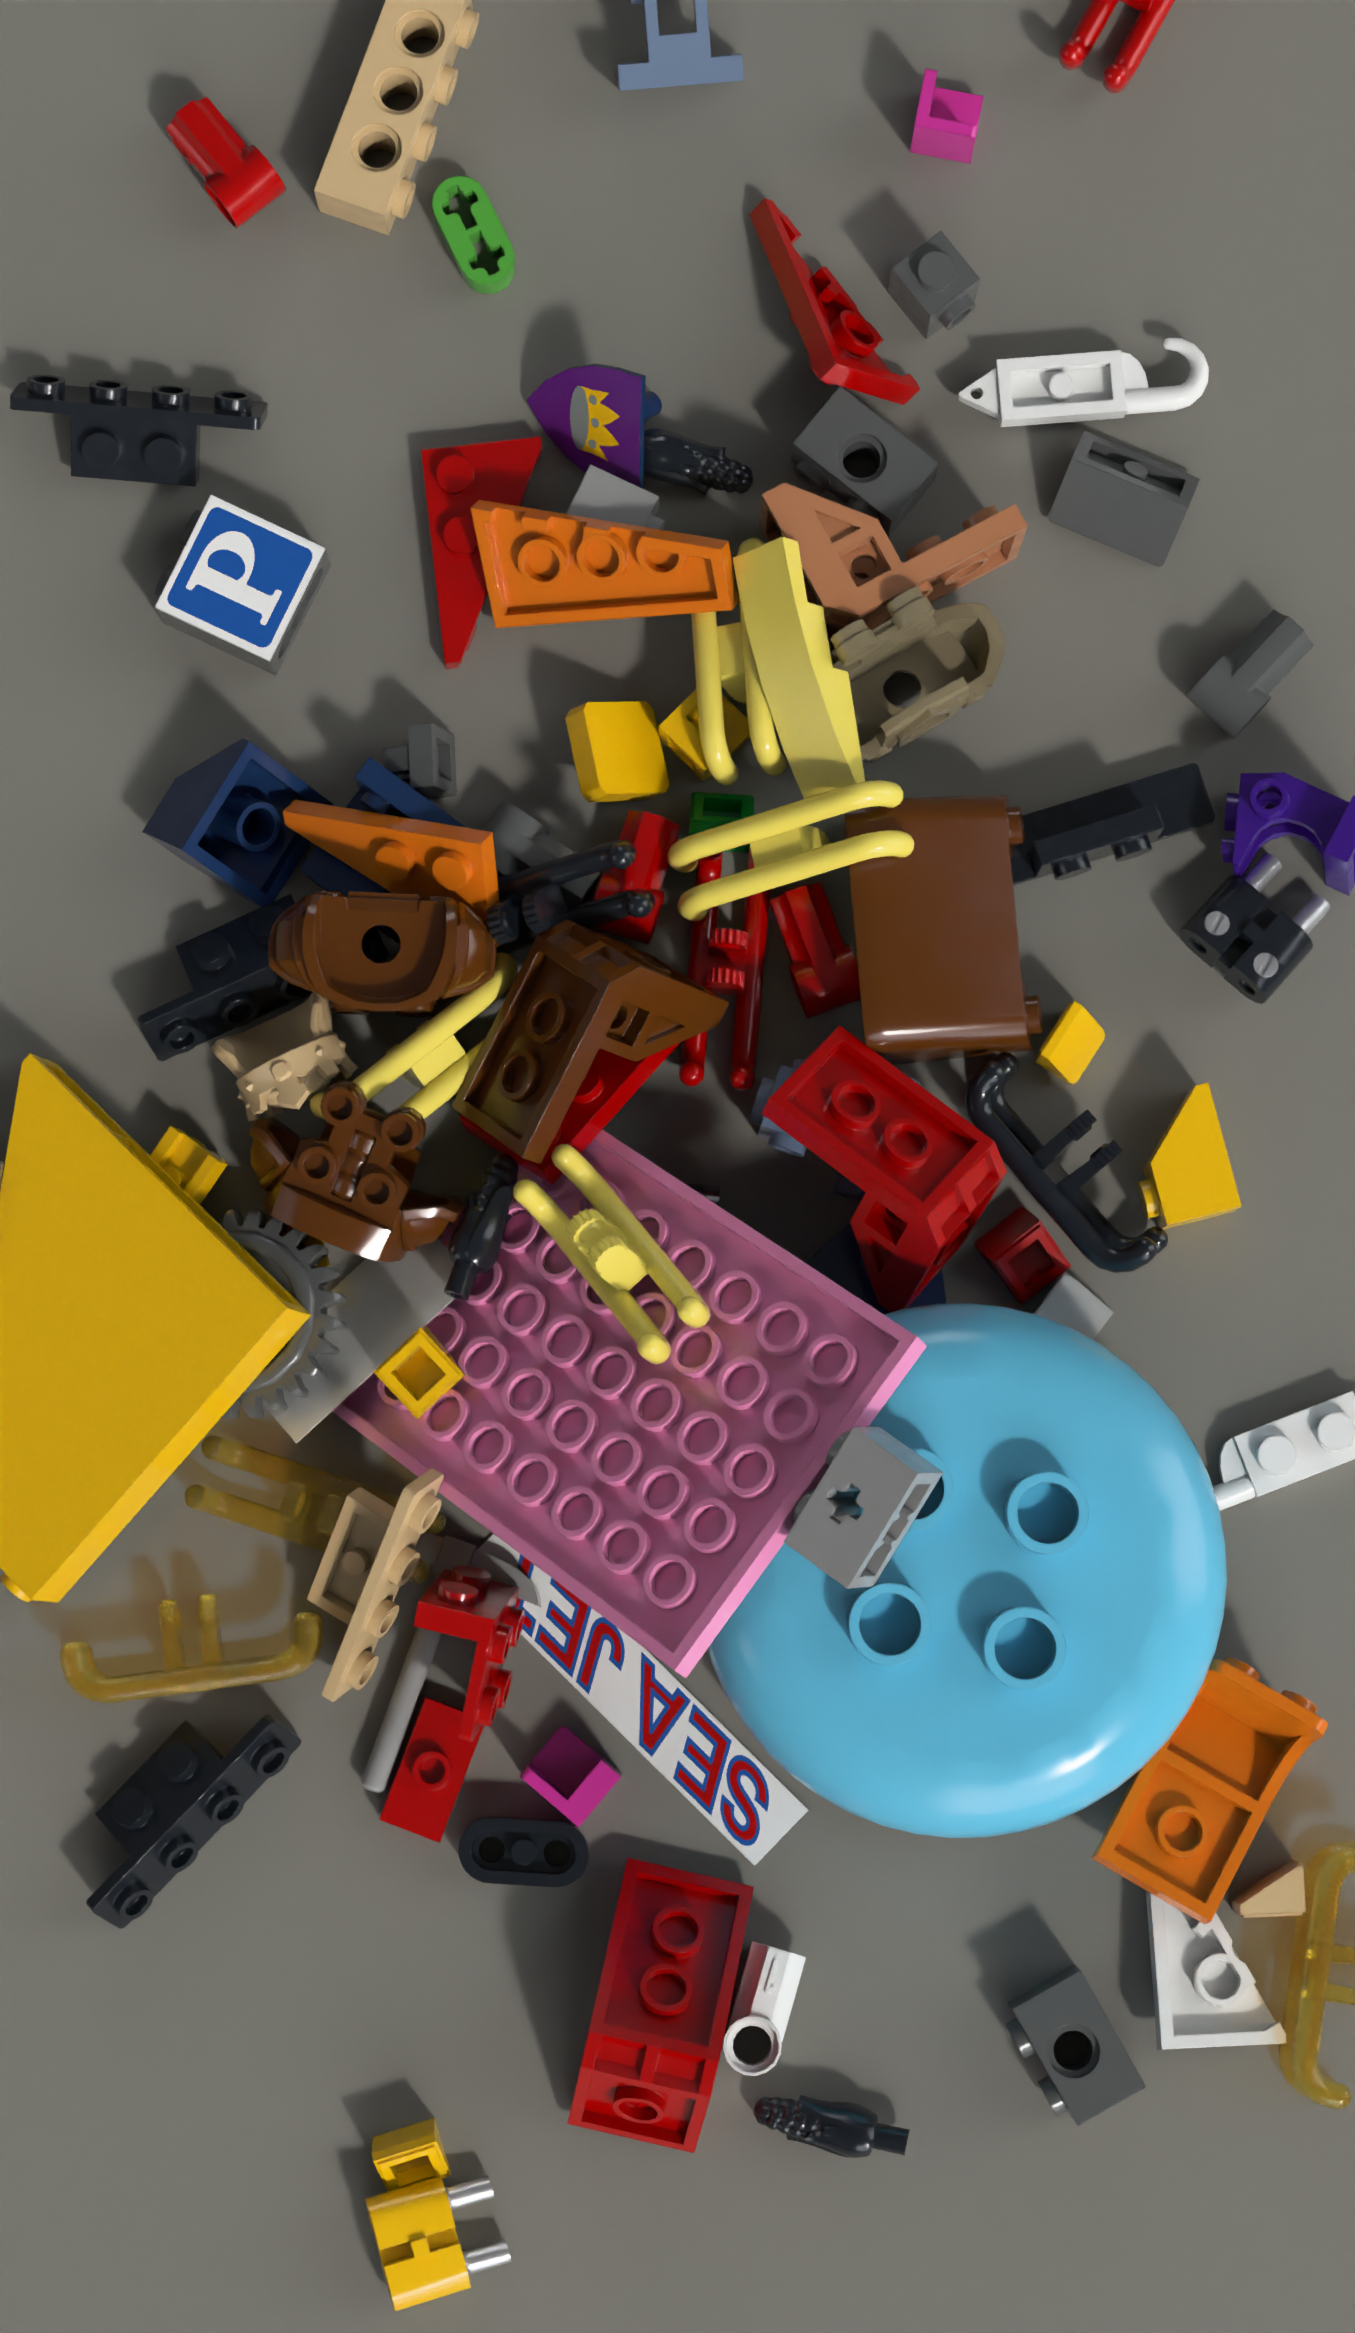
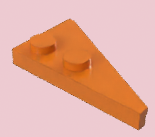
(404, 852)

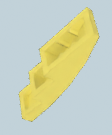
(795, 668)

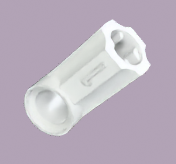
(764, 2001)

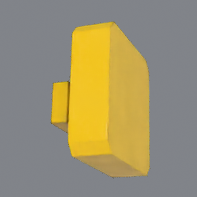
(617, 751)

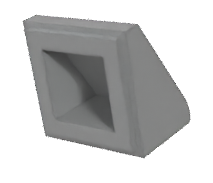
(1074, 1307)

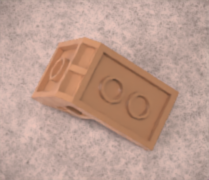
(846, 543)

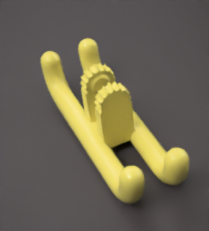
(727, 661)
(787, 846)
(432, 1054)
(612, 1252)

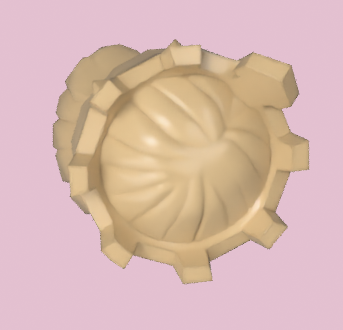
(286, 1059)

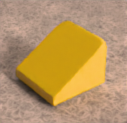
(1071, 1044)
(419, 1372)

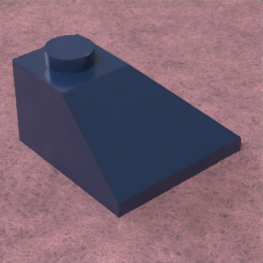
(231, 821)

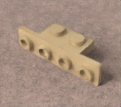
(363, 1569)

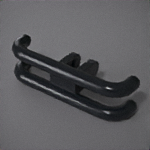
(534, 901)
(1048, 1181)

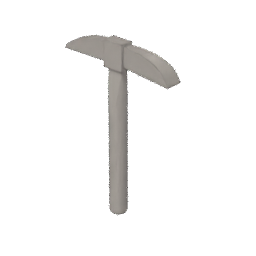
(444, 1554)

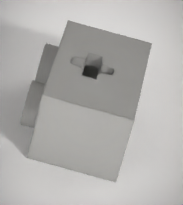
(892, 1492)

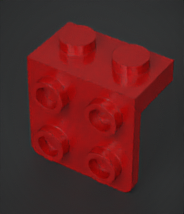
(483, 1611)

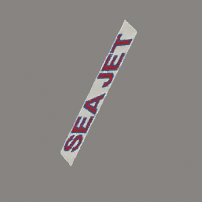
(656, 1714)

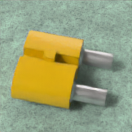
(420, 2240)

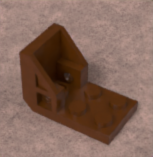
(559, 1020)

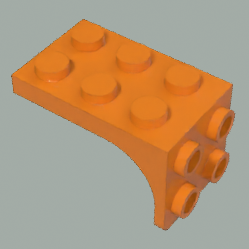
(1208, 1789)

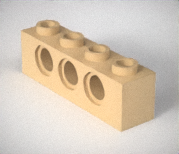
(379, 195)

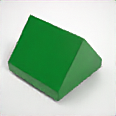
(717, 809)

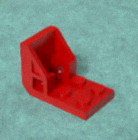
(905, 1148)
(661, 2006)

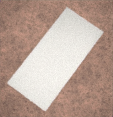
(381, 1312)

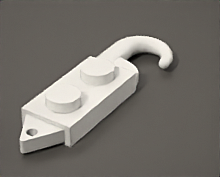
(1082, 387)
(1286, 1450)

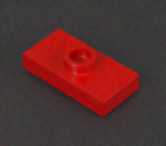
(430, 1772)

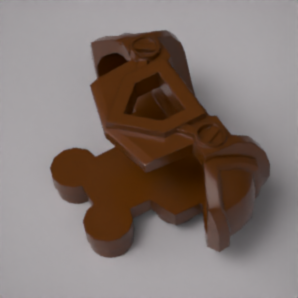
(440, 952)
(352, 1179)

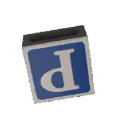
(241, 584)

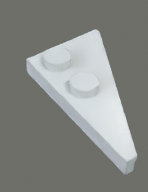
(1202, 1986)

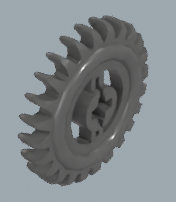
(297, 1272)

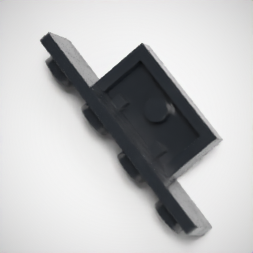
(137, 432)
(1110, 823)
(229, 982)
(178, 1806)

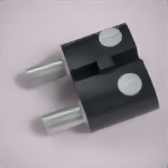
(1248, 937)

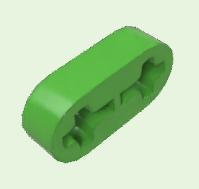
(486, 229)

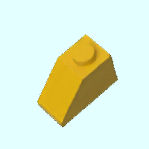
(1190, 1167)

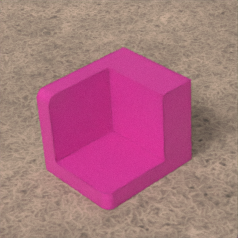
(945, 121)
(570, 1775)

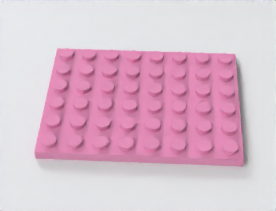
(631, 1476)

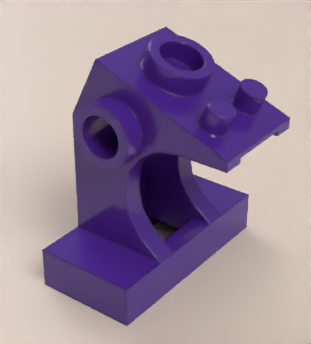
(1301, 813)

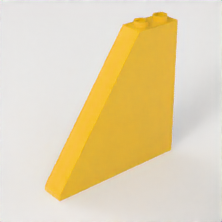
(117, 1331)

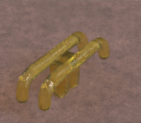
(307, 1508)
(178, 1677)
(1309, 1976)

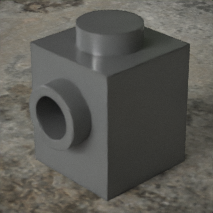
(934, 286)

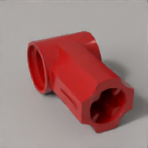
(233, 174)
(652, 838)
(821, 966)

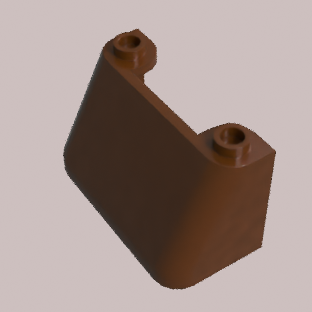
(941, 932)

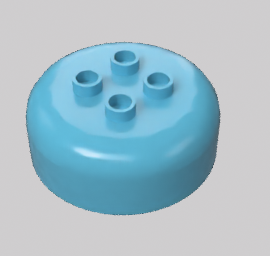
(1031, 1615)

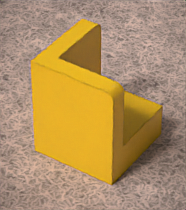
(682, 734)

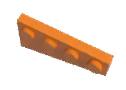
(584, 569)

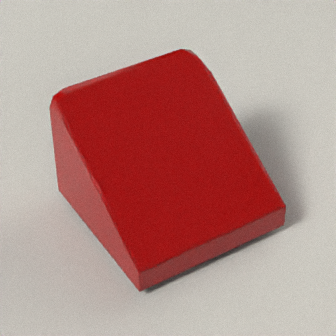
(1022, 1254)

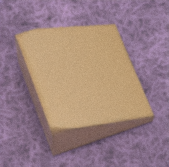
(1274, 1895)

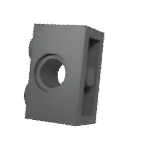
(850, 429)
(1104, 2072)

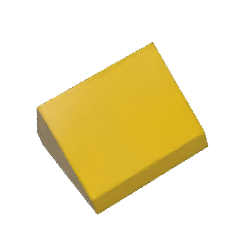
(410, 2155)

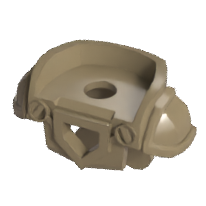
(947, 650)

